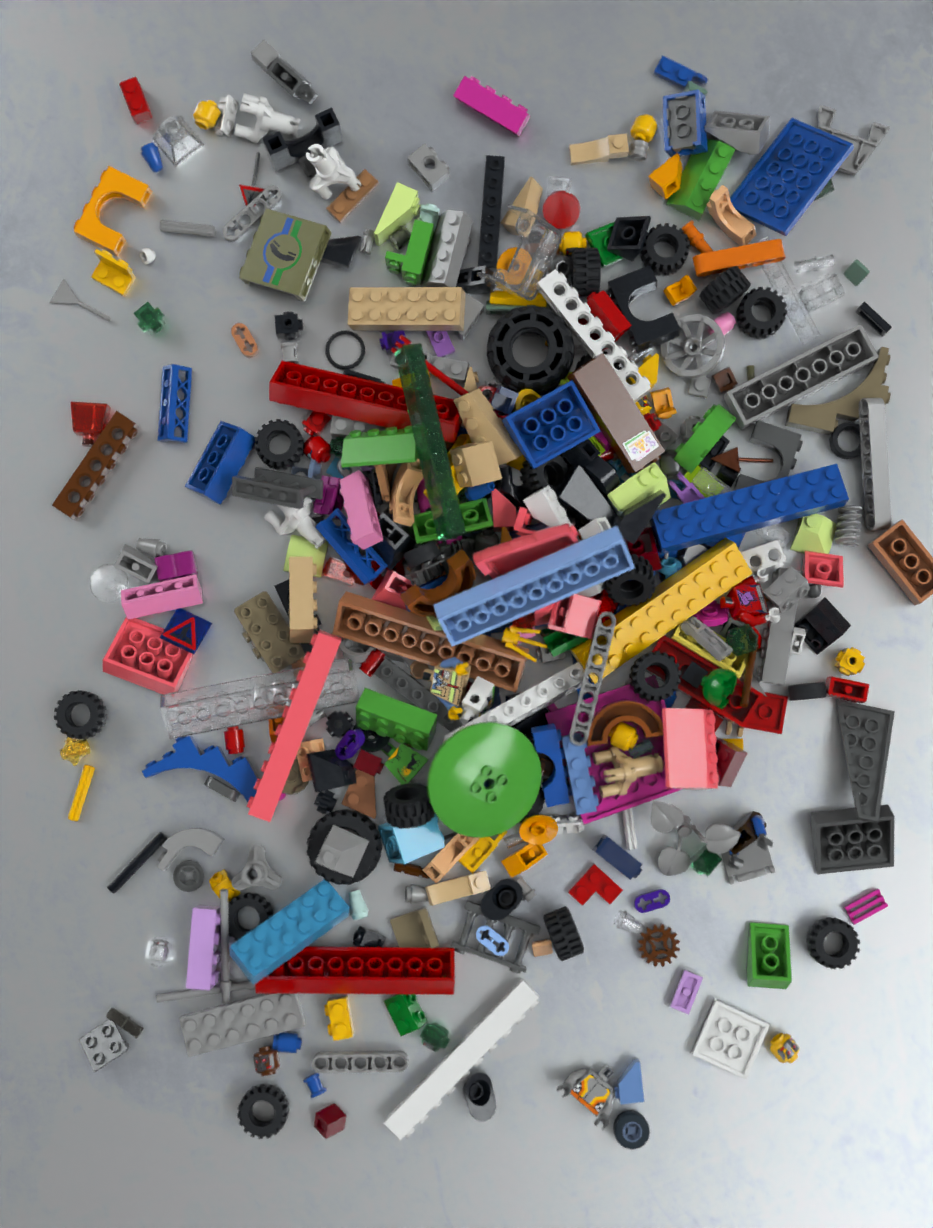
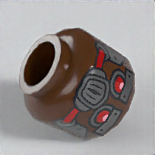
(266, 1061)

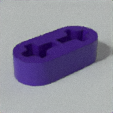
(352, 747)
(650, 896)

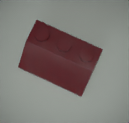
(645, 547)

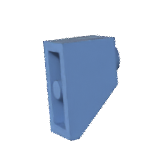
(630, 1085)

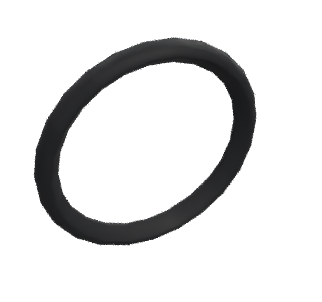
(342, 333)

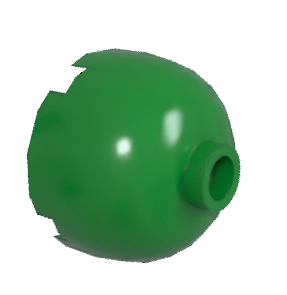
(718, 686)

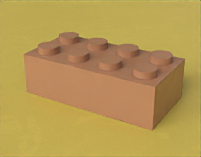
(905, 561)

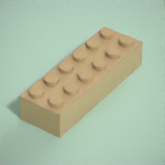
(406, 308)

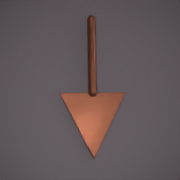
(731, 459)

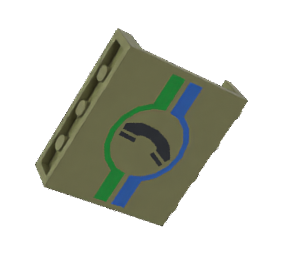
(285, 253)

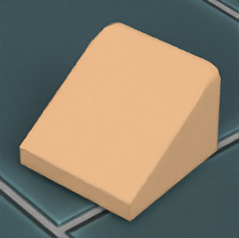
(542, 947)

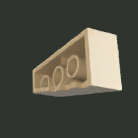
(484, 425)
(301, 599)

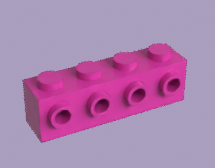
(491, 105)

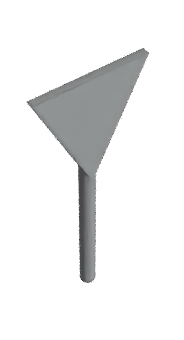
(65, 296)

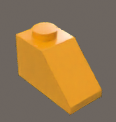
(523, 858)

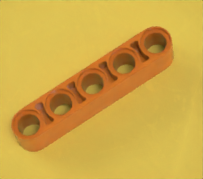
(741, 256)

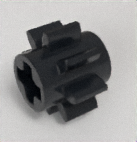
(325, 801)

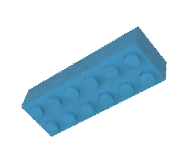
(289, 931)

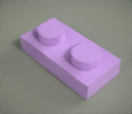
(686, 991)

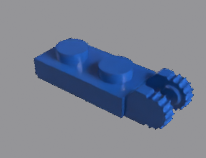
(677, 73)

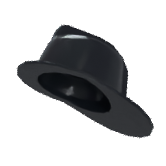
(501, 899)
(480, 1097)

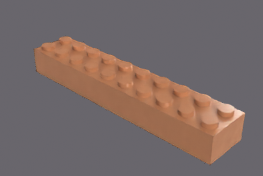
(414, 638)

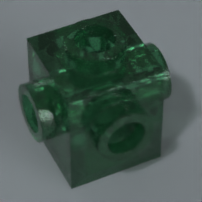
(150, 318)
(742, 639)

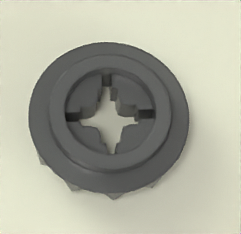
(179, 876)

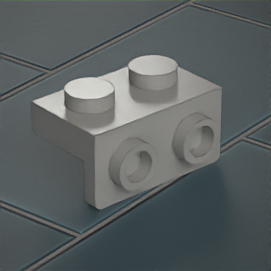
(787, 589)

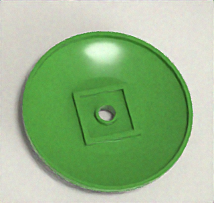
(465, 763)

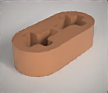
(248, 338)

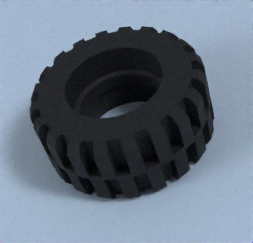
(351, 820)

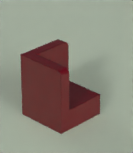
(330, 1121)

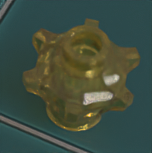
(74, 750)

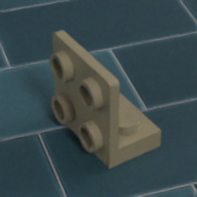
(415, 930)

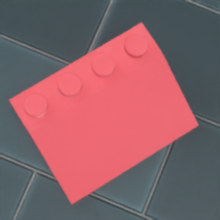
(146, 659)
(690, 749)

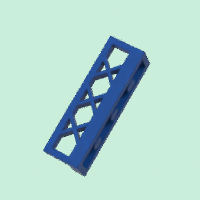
(167, 414)
(350, 554)

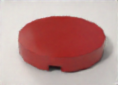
(561, 209)

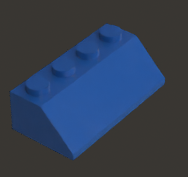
(220, 462)

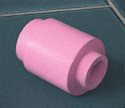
(725, 322)

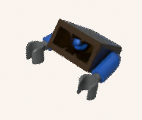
(750, 828)

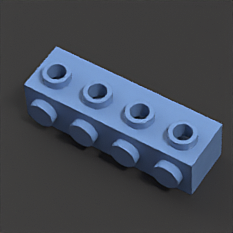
(579, 777)

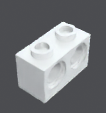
(762, 552)

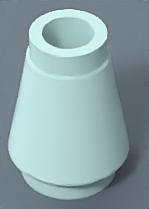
(358, 907)

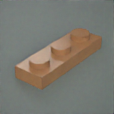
(349, 199)

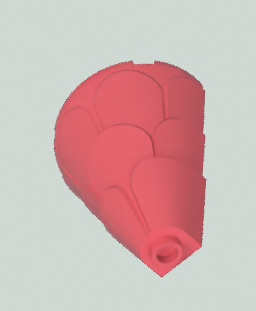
(525, 549)

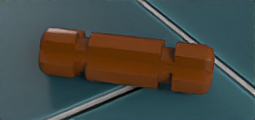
(410, 869)

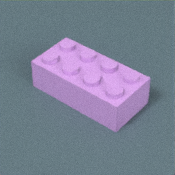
(204, 948)

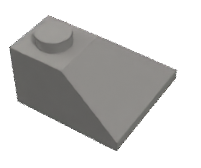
(342, 851)

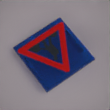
(186, 630)

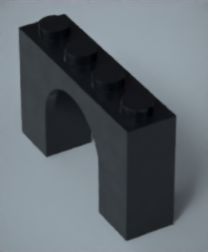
(284, 153)
(642, 333)

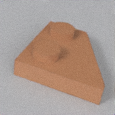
(362, 795)

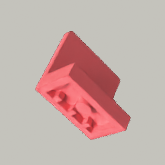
(523, 519)

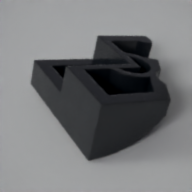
(341, 251)

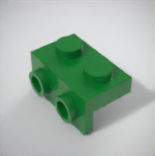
(405, 1013)

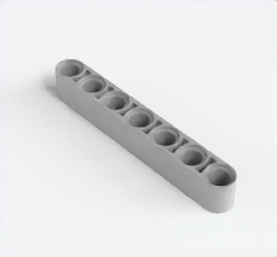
(874, 464)
(597, 670)

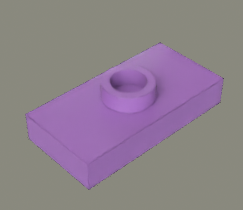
(441, 343)

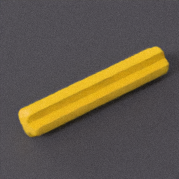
(81, 792)

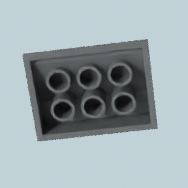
(852, 844)

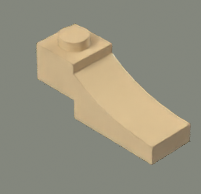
(599, 150)
(458, 888)

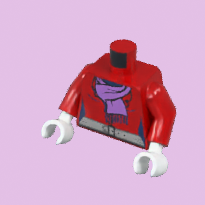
(748, 602)

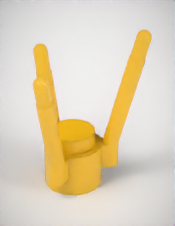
(511, 637)

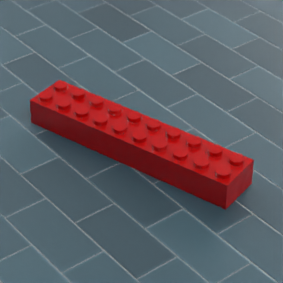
(353, 398)
(364, 971)

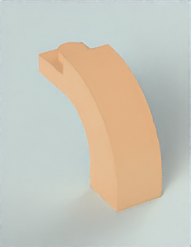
(728, 218)
(403, 492)
(448, 856)

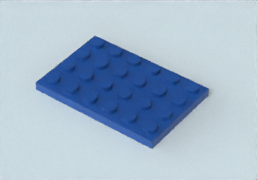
(790, 176)

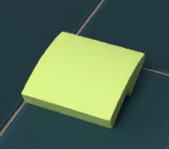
(301, 547)

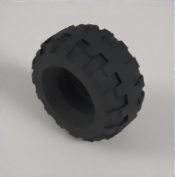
(522, 321)

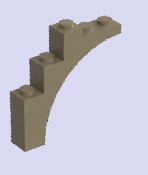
(822, 417)

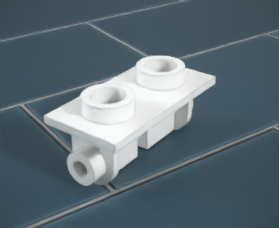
(228, 107)
(572, 822)

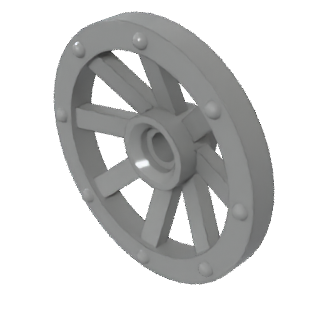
(693, 342)

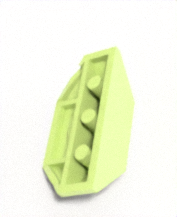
(639, 488)

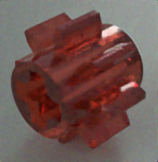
(525, 622)

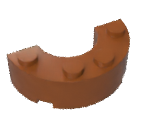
(459, 579)
(622, 711)

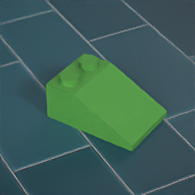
(769, 956)

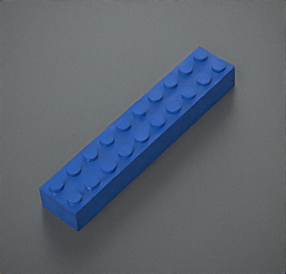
(748, 509)

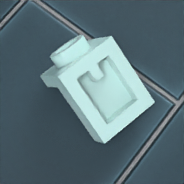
(430, 214)

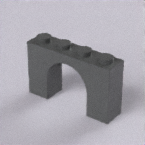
(781, 441)

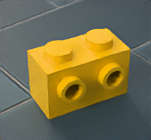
(340, 1017)

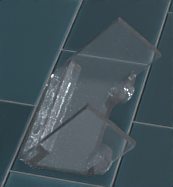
(531, 258)

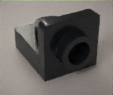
(368, 938)

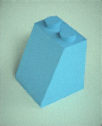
(410, 844)

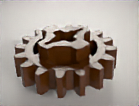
(651, 956)

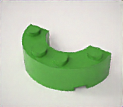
(705, 436)

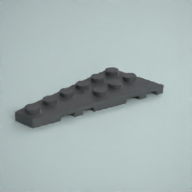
(866, 745)

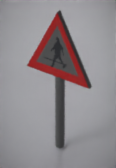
(251, 192)

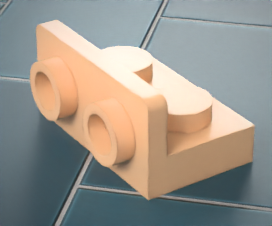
(306, 748)

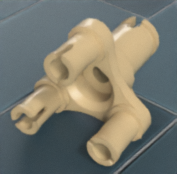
(625, 770)

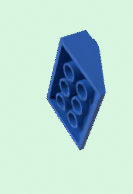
(551, 425)

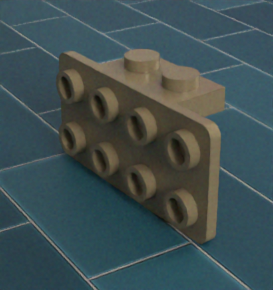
(268, 632)

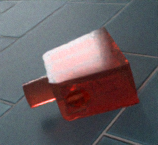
(89, 420)
(334, 571)

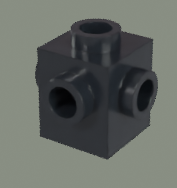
(288, 325)
(333, 718)

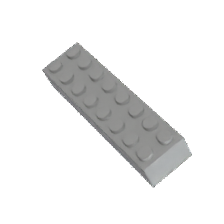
(800, 376)

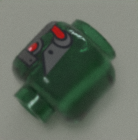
(435, 1036)

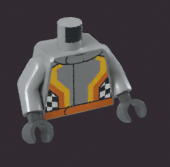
(592, 1091)

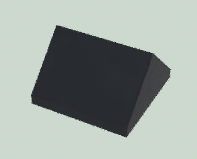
(628, 236)

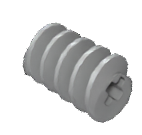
(847, 525)

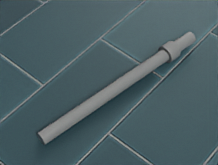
(225, 982)
(197, 992)

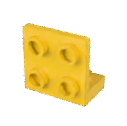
(113, 273)

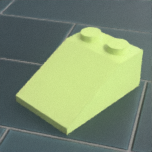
(398, 212)

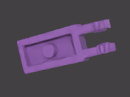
(689, 493)

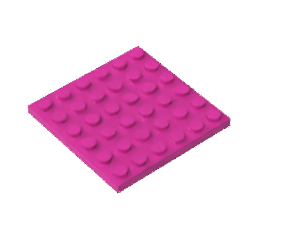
(644, 788)

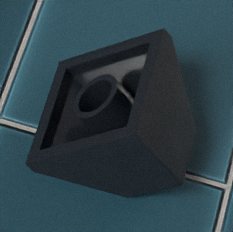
(330, 771)

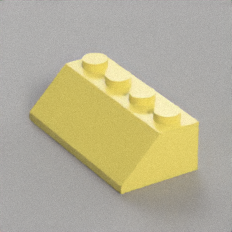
(734, 663)

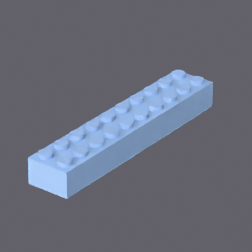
(534, 586)

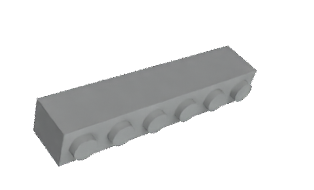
(777, 643)

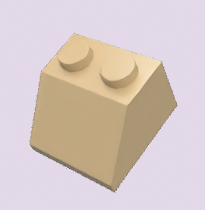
(475, 464)

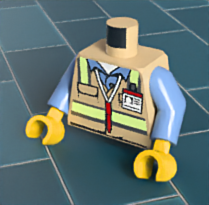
(449, 684)

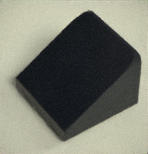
(727, 475)

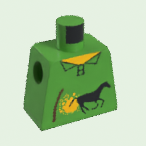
(403, 762)

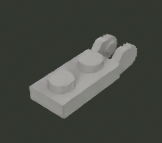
(706, 638)

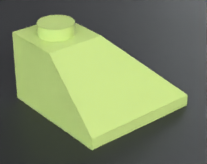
(813, 534)

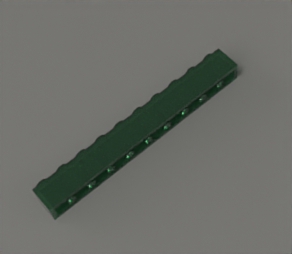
(430, 442)

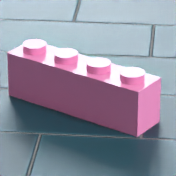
(360, 510)
(161, 596)

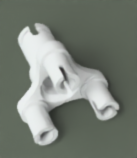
(266, 119)
(329, 170)
(297, 520)

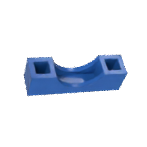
(555, 788)

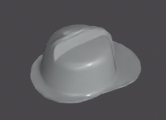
(353, 650)

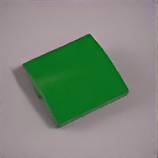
(559, 642)

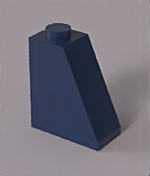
(618, 857)

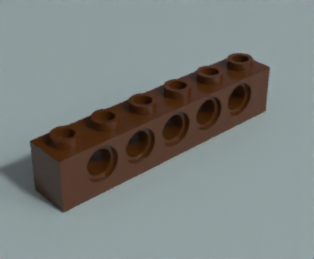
(85, 469)

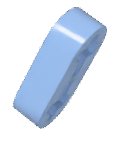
(489, 944)

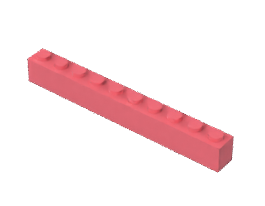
(294, 726)

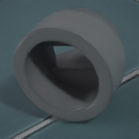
(815, 590)

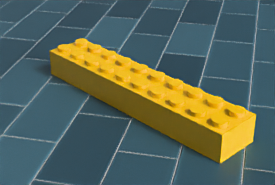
(669, 606)

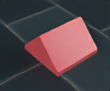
(823, 569)

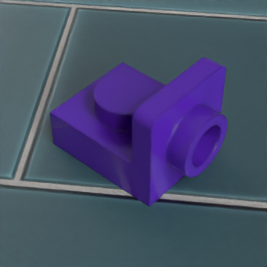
(388, 340)

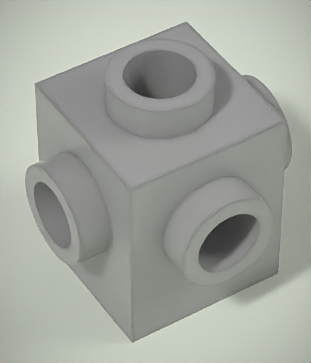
(686, 427)

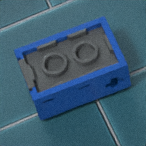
(685, 123)

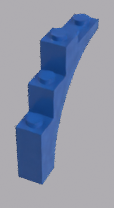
(188, 755)

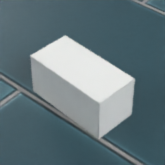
(797, 640)

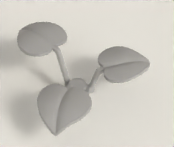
(665, 817)

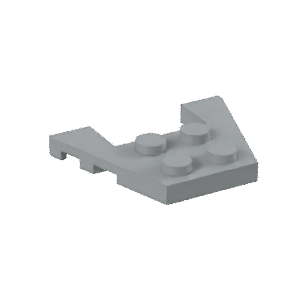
(862, 147)

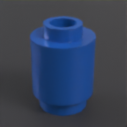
(287, 1042)

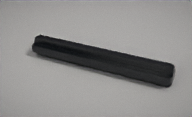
(137, 862)

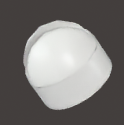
(147, 255)

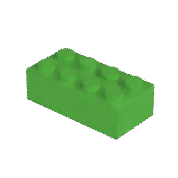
(396, 719)

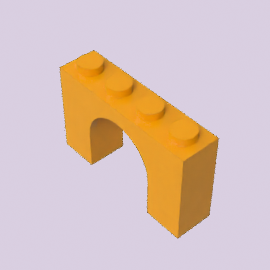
(112, 185)

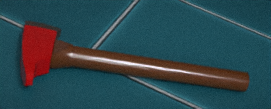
(749, 672)

